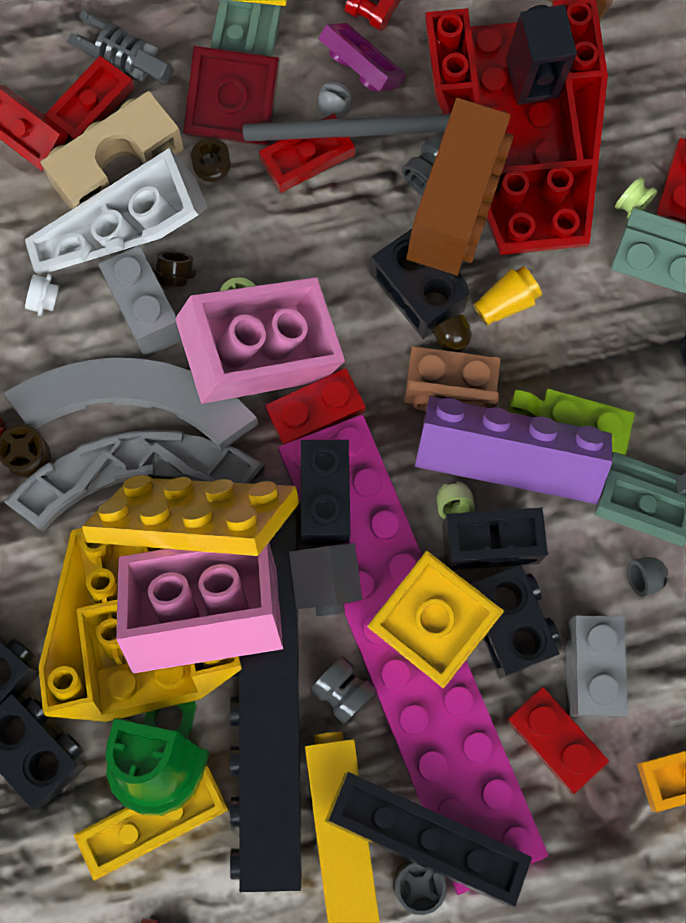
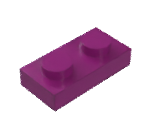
(353, 50)

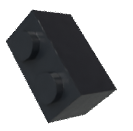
(540, 54)

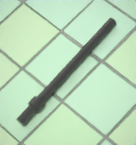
(346, 127)

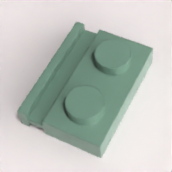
(246, 27)
(653, 250)
(643, 500)

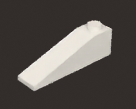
(122, 216)

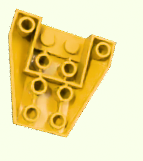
(81, 660)

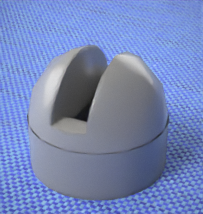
(331, 103)

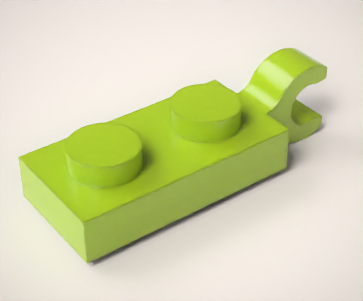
(576, 412)

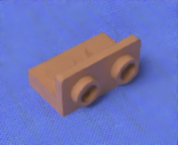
(451, 375)

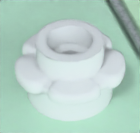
(41, 294)

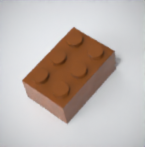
(460, 187)

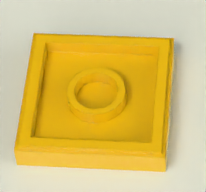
(435, 619)

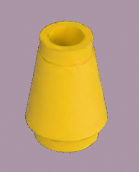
(508, 296)

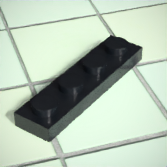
(429, 839)

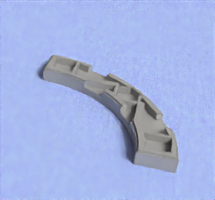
(128, 383)
(123, 456)

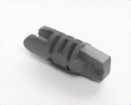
(122, 50)

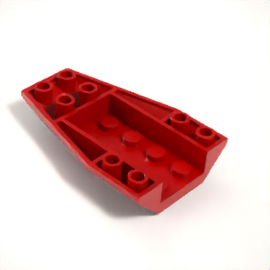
(555, 150)

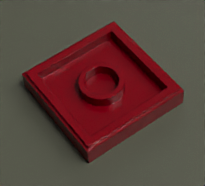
(229, 92)

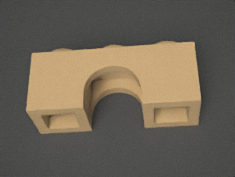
(135, 130)

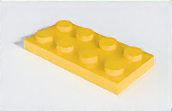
(193, 515)

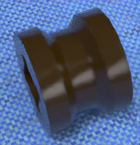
(16, 444)

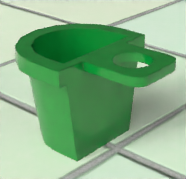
(154, 766)

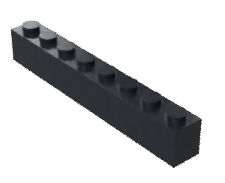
(269, 748)

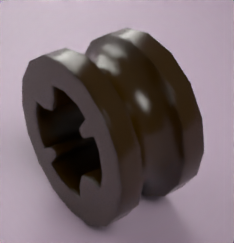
(210, 146)

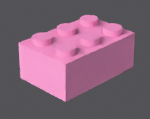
(258, 339)
(196, 607)

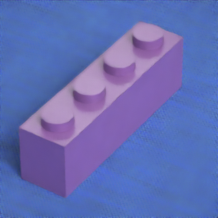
(514, 449)

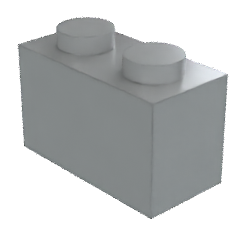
(141, 301)
(596, 667)

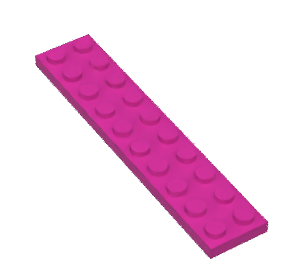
(438, 730)

